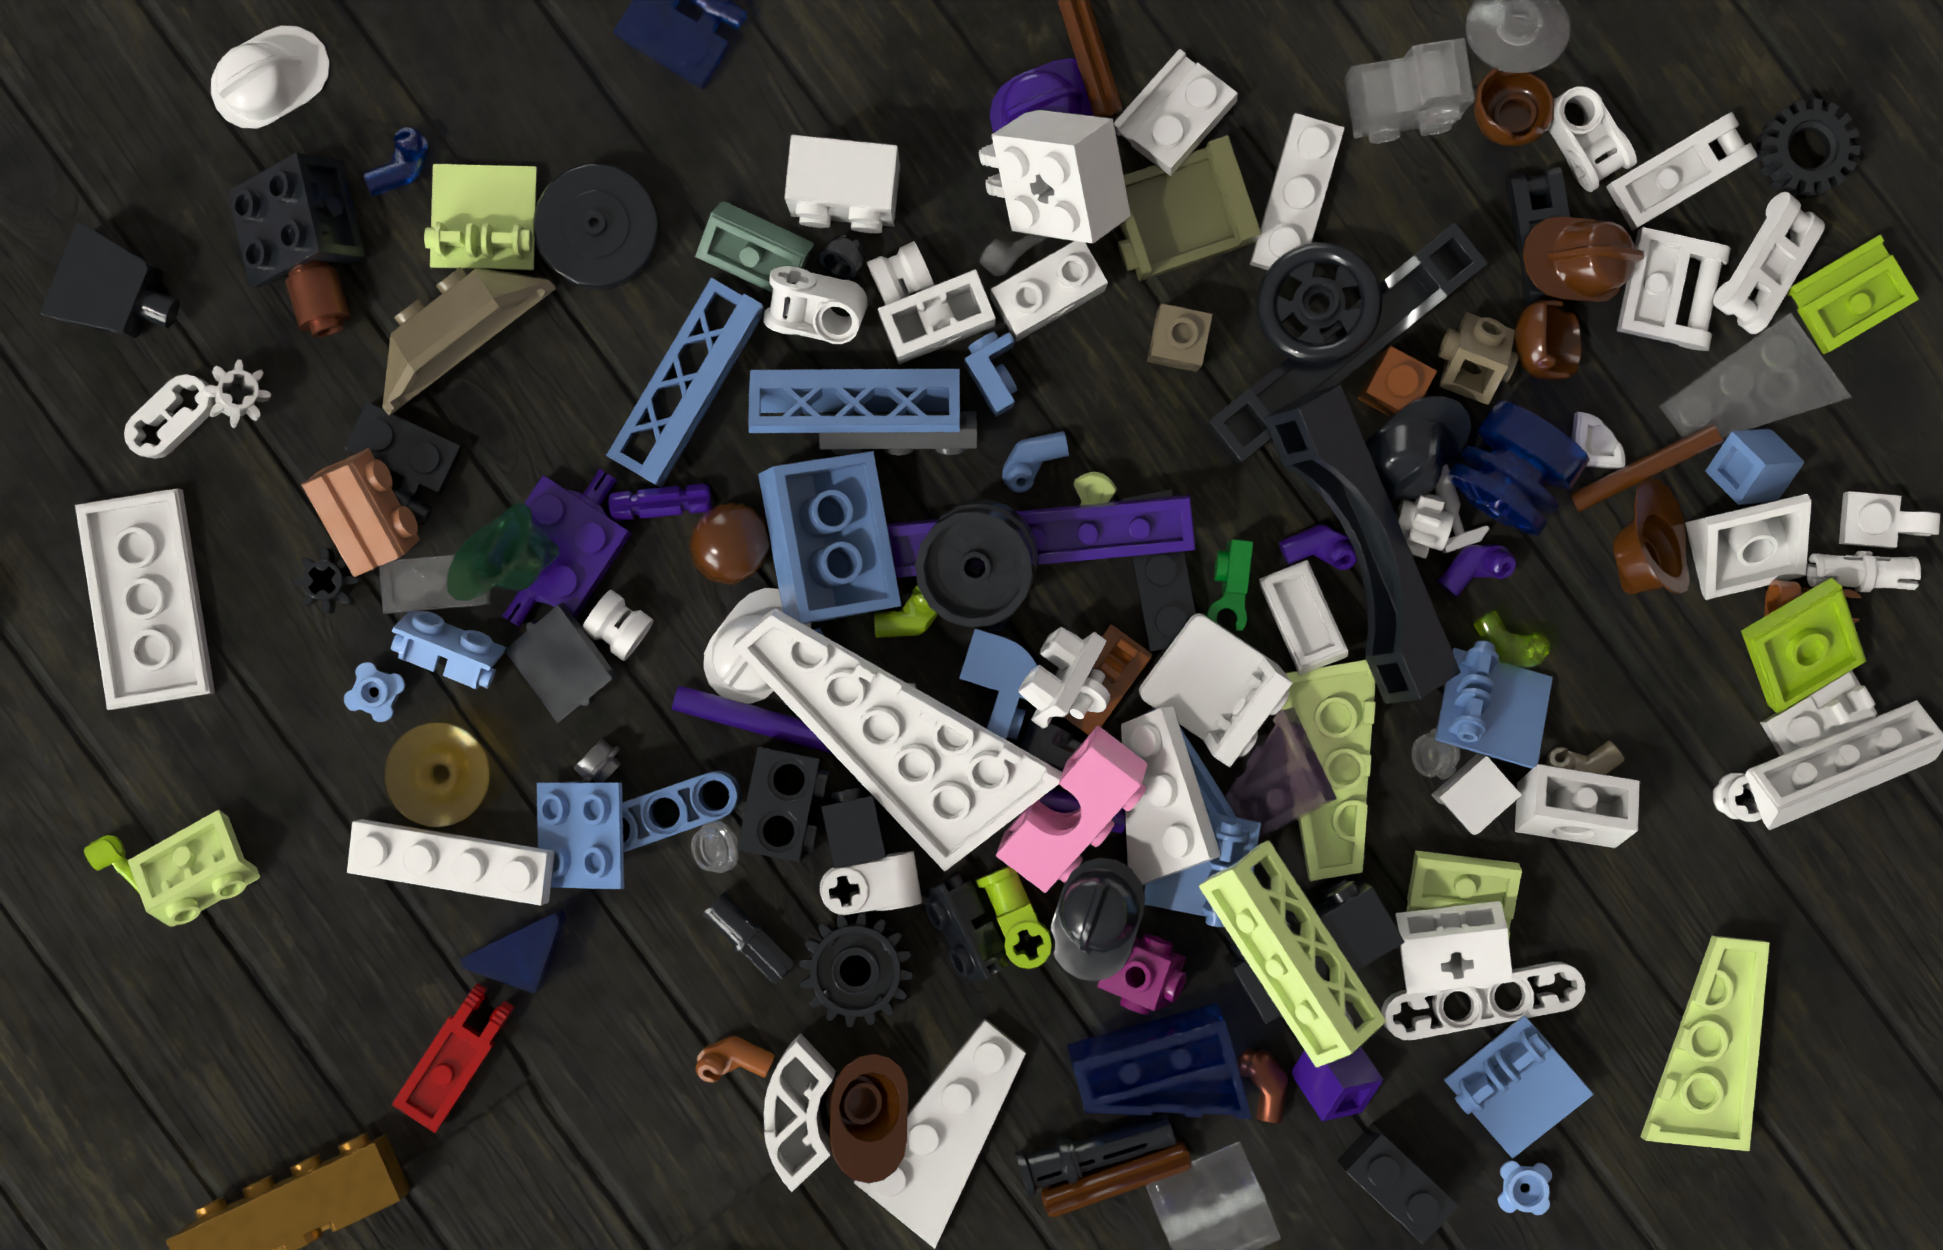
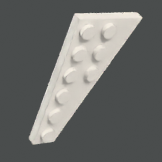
(916, 756)

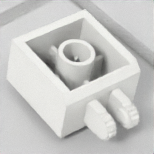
(1058, 175)

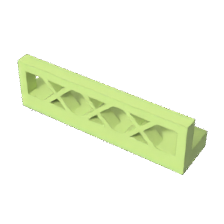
(1287, 960)

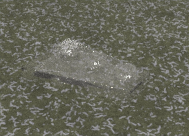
(1758, 384)

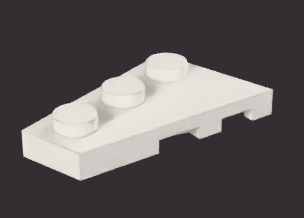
(1170, 821)

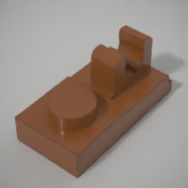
(1121, 663)

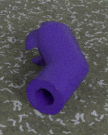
(1321, 542)
(1477, 561)

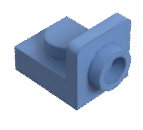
(992, 382)

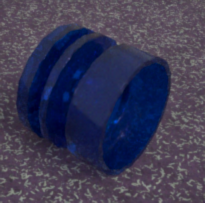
(1522, 460)

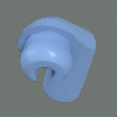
(1028, 456)

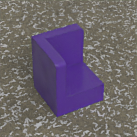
(1339, 1086)

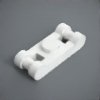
(1770, 263)

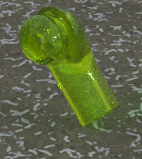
(1511, 647)

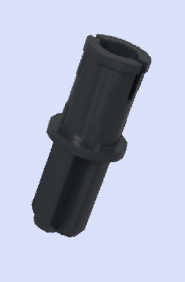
(749, 938)

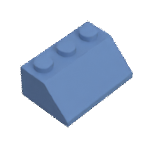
(829, 538)

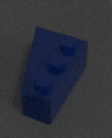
(1162, 1066)

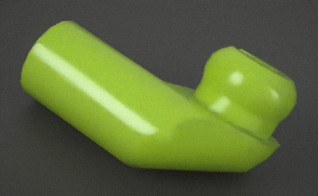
(910, 621)

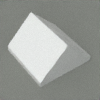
(1751, 546)

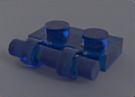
(678, 41)

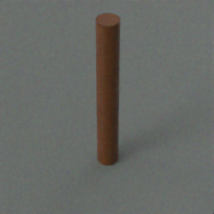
(1646, 467)

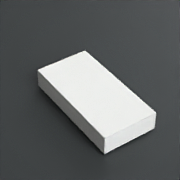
(1303, 617)

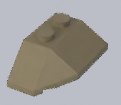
(454, 326)

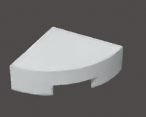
(1597, 442)

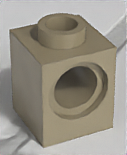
(1179, 338)

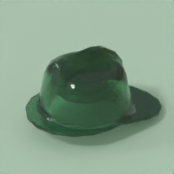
(501, 555)

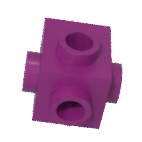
(1149, 977)

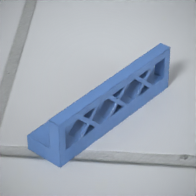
(703, 384)
(854, 392)

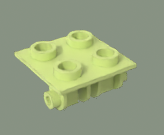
(482, 217)

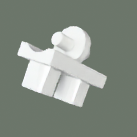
(1071, 684)

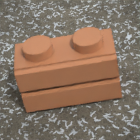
(362, 512)

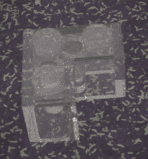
(1418, 91)

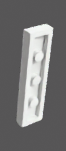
(450, 862)

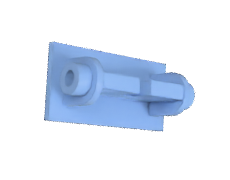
(470, 654)

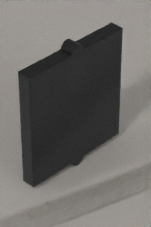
(560, 662)

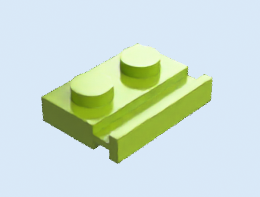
(1852, 294)

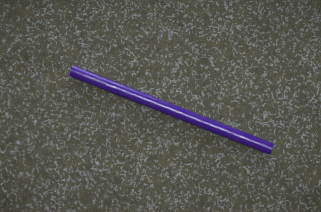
(796, 731)

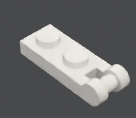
(1680, 172)

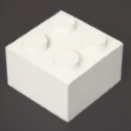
(842, 183)

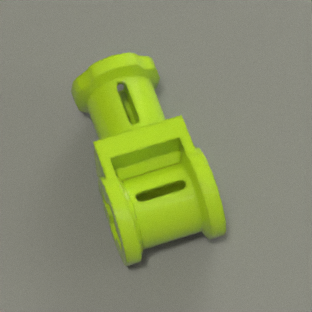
(1015, 914)

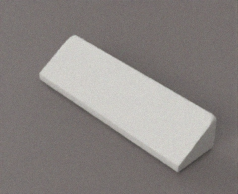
(1844, 764)

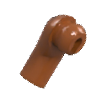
(729, 1055)

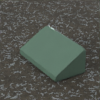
(750, 245)

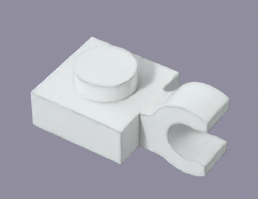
(1877, 520)

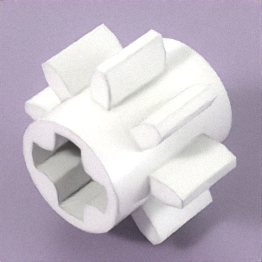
(223, 401)
(1424, 524)

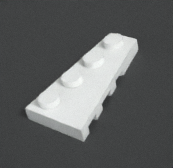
(949, 1132)

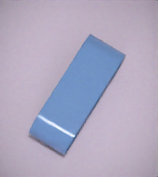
(692, 808)

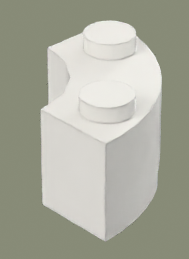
(793, 1113)

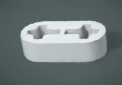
(161, 408)

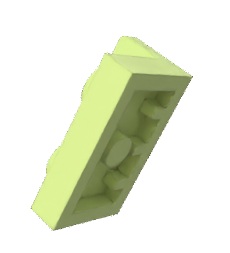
(192, 870)

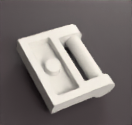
(1657, 286)

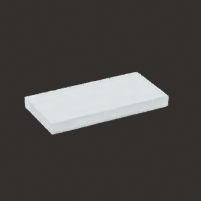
(144, 599)

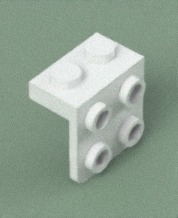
(1217, 687)

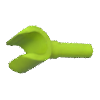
(109, 851)

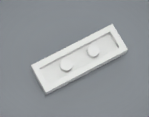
(1297, 188)

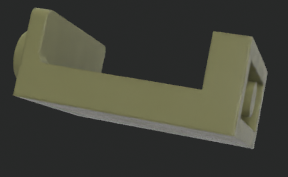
(1188, 214)

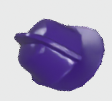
(1047, 88)

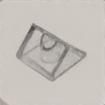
(1214, 1205)

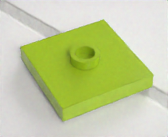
(1804, 645)

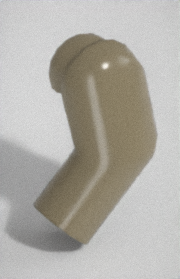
(1598, 762)

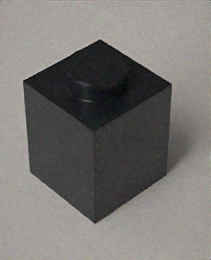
(853, 828)

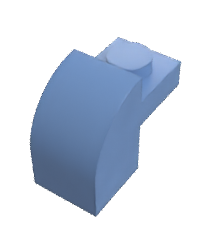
(1002, 667)

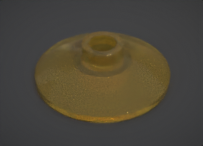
(411, 779)

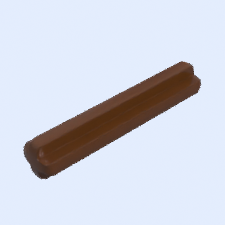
(1091, 58)
(1116, 1179)

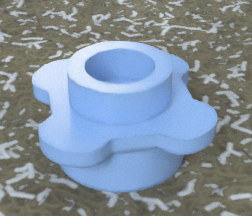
(389, 689)
(1533, 1200)

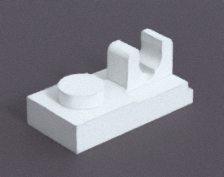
(1820, 714)

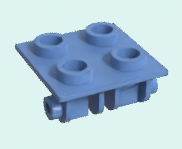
(1494, 707)
(585, 832)
(1182, 891)
(1518, 1086)

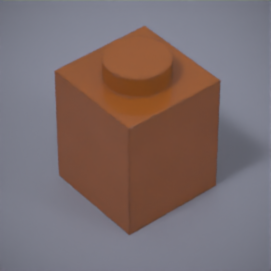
(1396, 382)

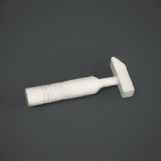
(1452, 505)

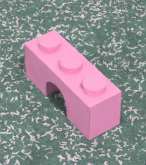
(1049, 843)

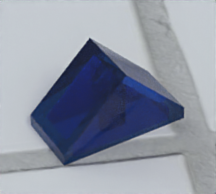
(522, 956)

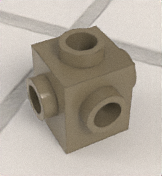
(1477, 357)

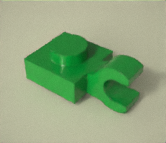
(1233, 570)

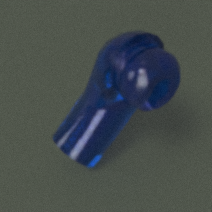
(404, 166)

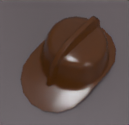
(1579, 258)
(1653, 545)
(868, 1118)

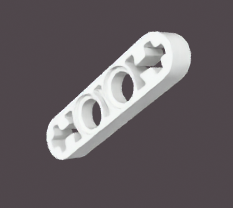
(1483, 1006)

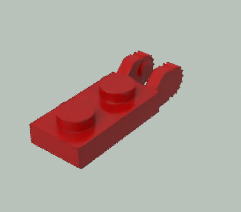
(450, 1063)

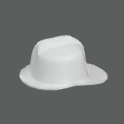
(269, 76)
(723, 665)

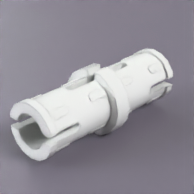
(1864, 571)

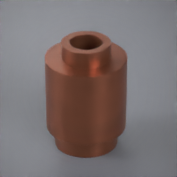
(317, 298)

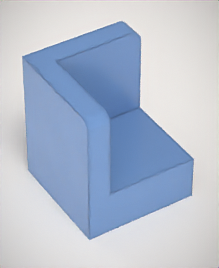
(1754, 466)

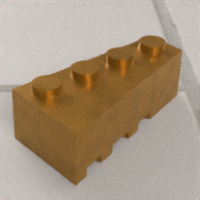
(304, 1205)

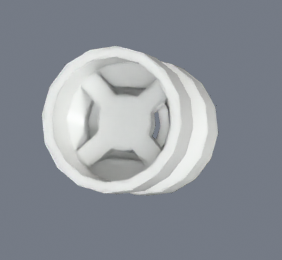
(900, 274)
(607, 618)

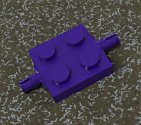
(585, 540)

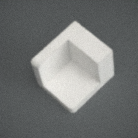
(1477, 793)

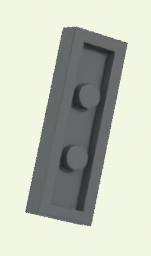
(904, 442)

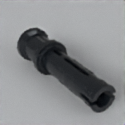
(1070, 1159)

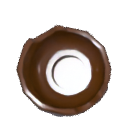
(1513, 107)
(1548, 341)
(730, 543)

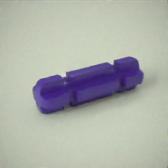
(660, 502)

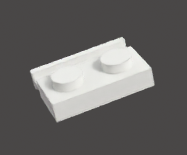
(1175, 112)

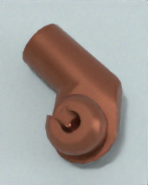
(1269, 1079)

